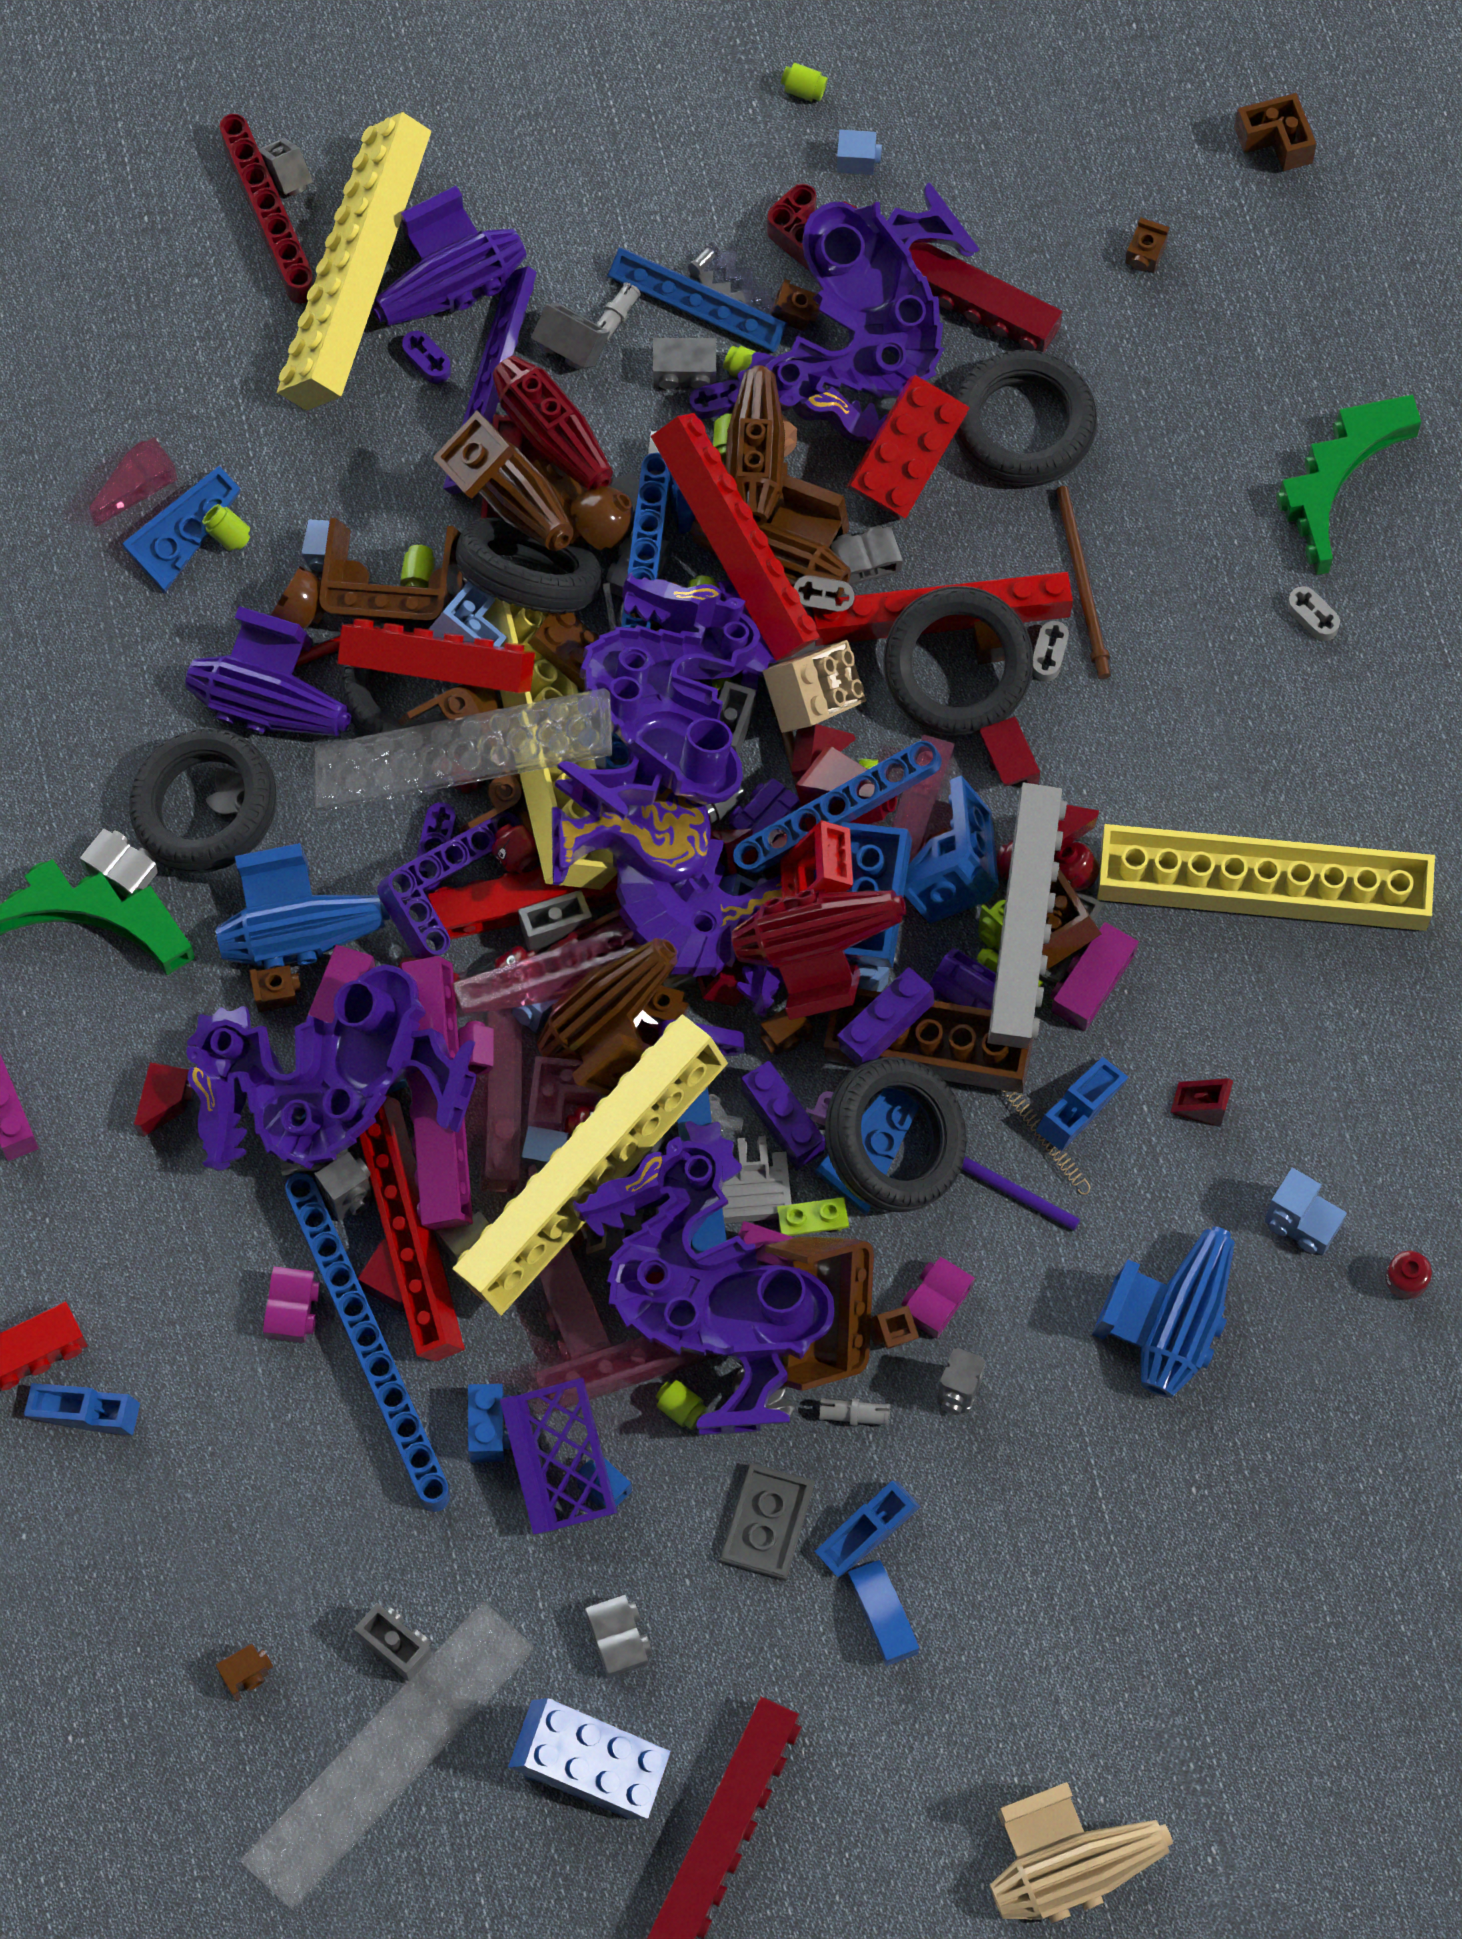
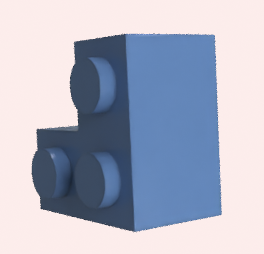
(466, 617)
(1303, 1214)

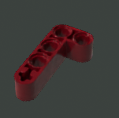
(795, 216)

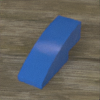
(1081, 1104)
(82, 1408)
(867, 1528)
(883, 1613)

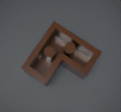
(1277, 124)
(1070, 923)

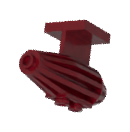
(550, 422)
(808, 942)

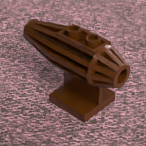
(757, 444)
(488, 464)
(802, 534)
(598, 1014)

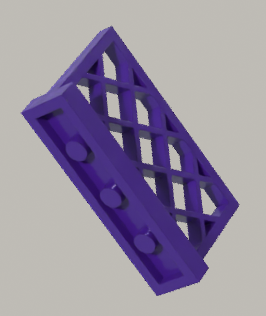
(530, 1465)

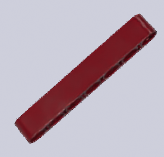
(262, 196)

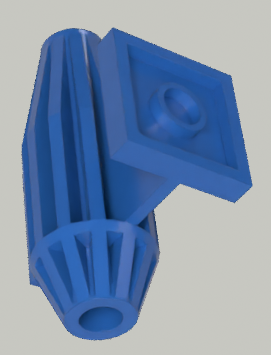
(284, 917)
(1172, 1320)

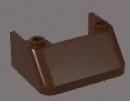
(347, 589)
(469, 700)
(848, 1274)

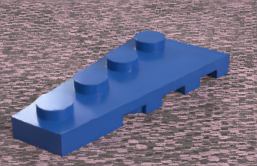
(177, 532)
(882, 1134)

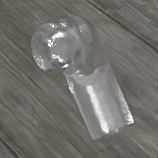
(728, 1123)

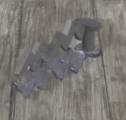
(728, 259)

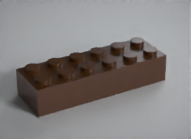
(945, 1039)

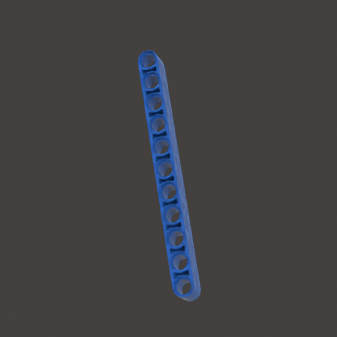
(646, 544)
(372, 1355)

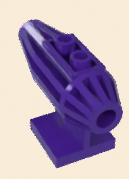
(454, 265)
(258, 681)

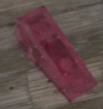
(137, 476)

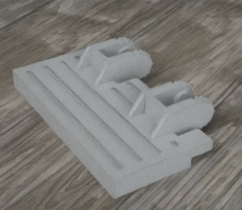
(757, 1188)

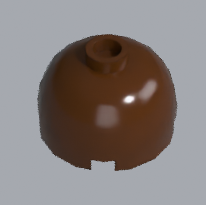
(604, 516)
(301, 600)

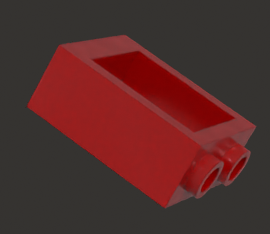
(824, 849)

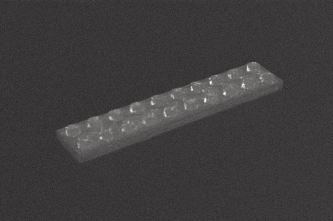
(463, 750)
(387, 1755)

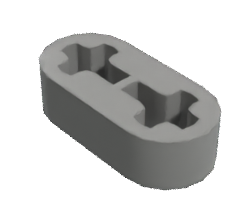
(825, 584)
(1311, 615)
(1057, 652)

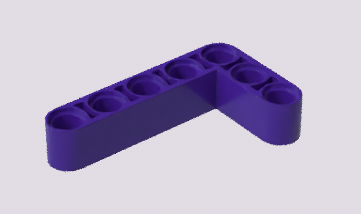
(438, 869)

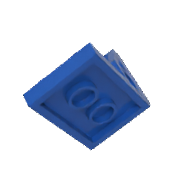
(952, 881)

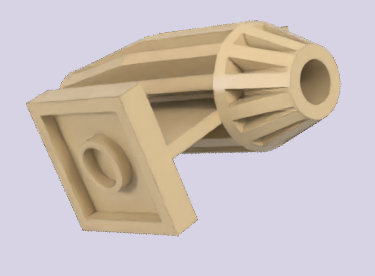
(1063, 1864)

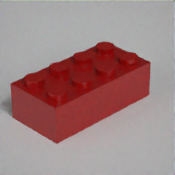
(907, 447)

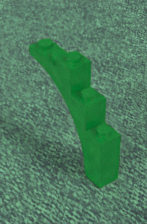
(1358, 435)
(94, 902)

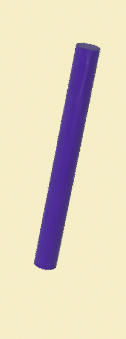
(1020, 1194)

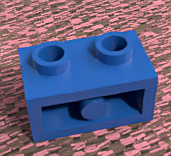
(486, 1423)

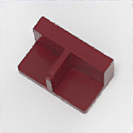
(1010, 753)

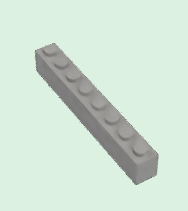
(1025, 916)

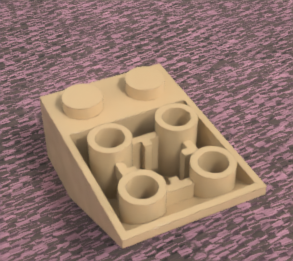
(814, 686)

